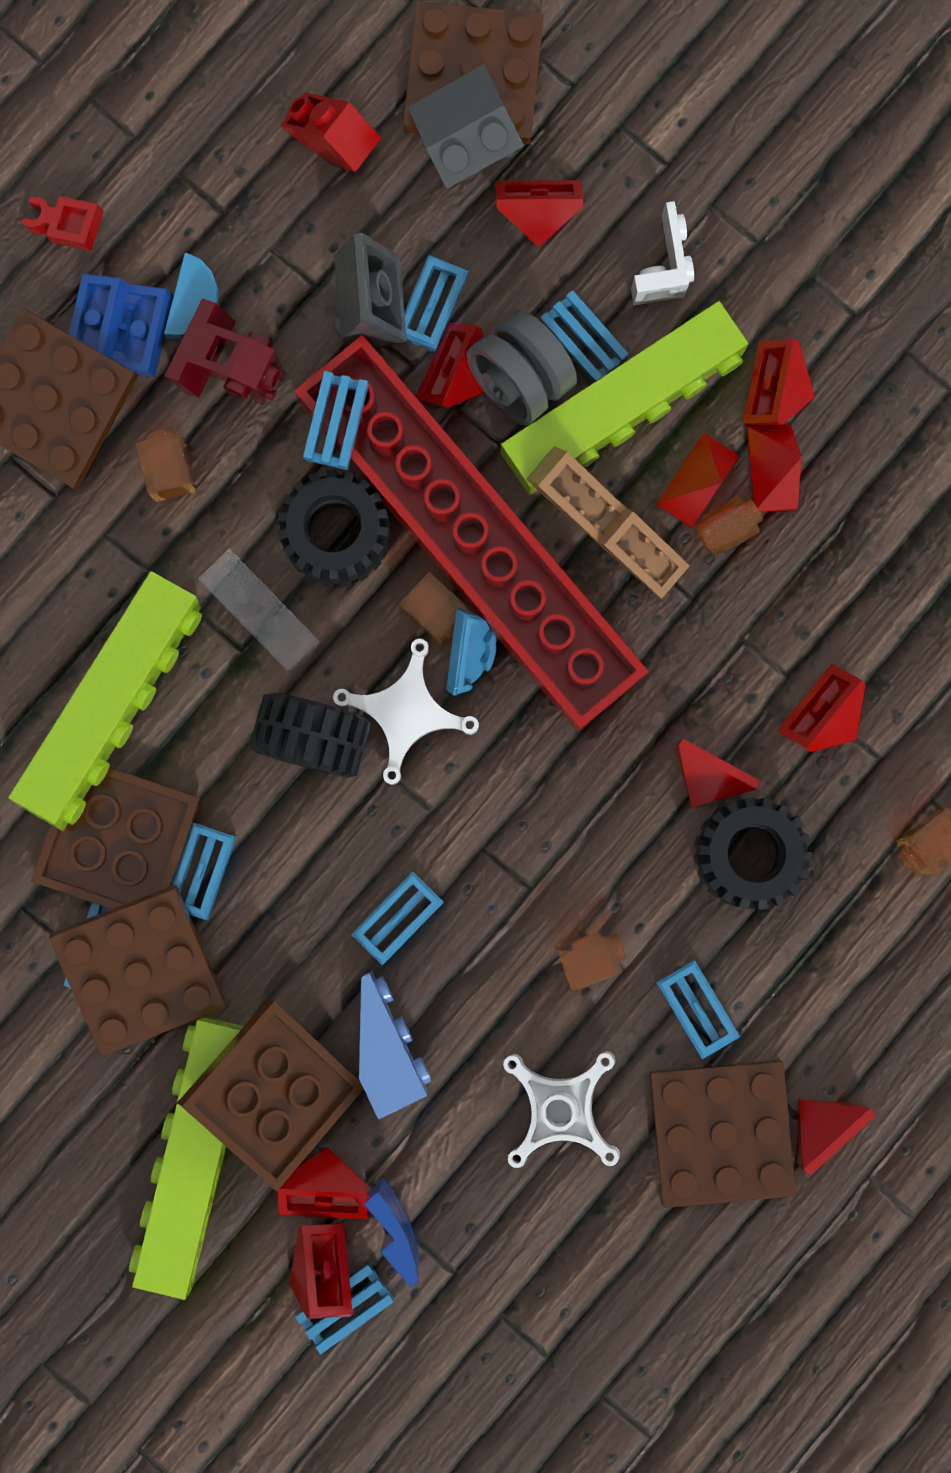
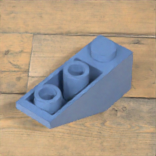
(385, 1063)

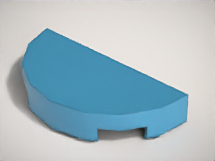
(193, 284)
(471, 651)

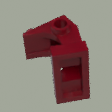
(250, 369)

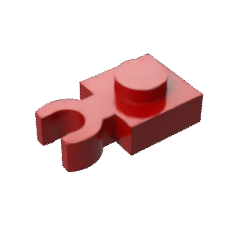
(68, 223)

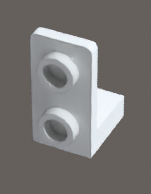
(656, 282)

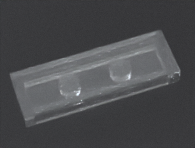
(259, 610)

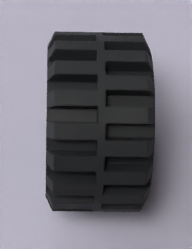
(326, 493)
(310, 734)
(789, 845)

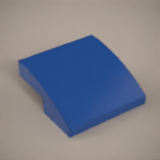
(122, 320)
(400, 1240)

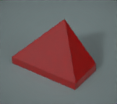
(539, 206)
(449, 375)
(777, 384)
(774, 467)
(697, 480)
(827, 713)
(708, 776)
(825, 1128)
(323, 1189)
(321, 1271)

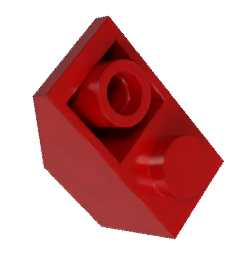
(331, 130)

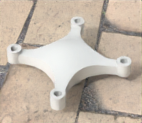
(406, 711)
(561, 1110)

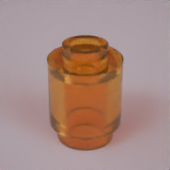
(729, 525)

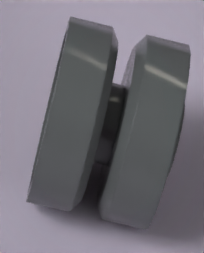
(522, 367)

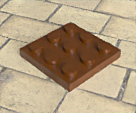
(461, 38)
(57, 397)
(121, 843)
(138, 970)
(271, 1094)
(722, 1133)

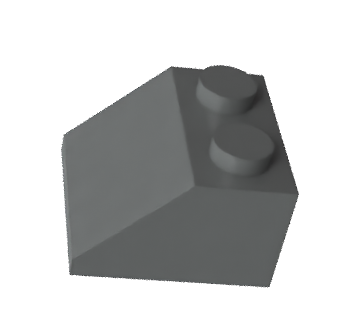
(465, 126)
(369, 293)

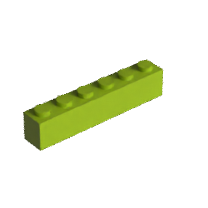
(631, 394)
(107, 701)
(184, 1178)

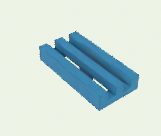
(561, 310)
(418, 337)
(344, 383)
(218, 872)
(424, 891)
(716, 1041)
(314, 1330)

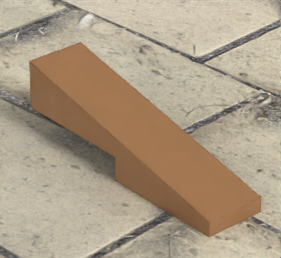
(607, 521)

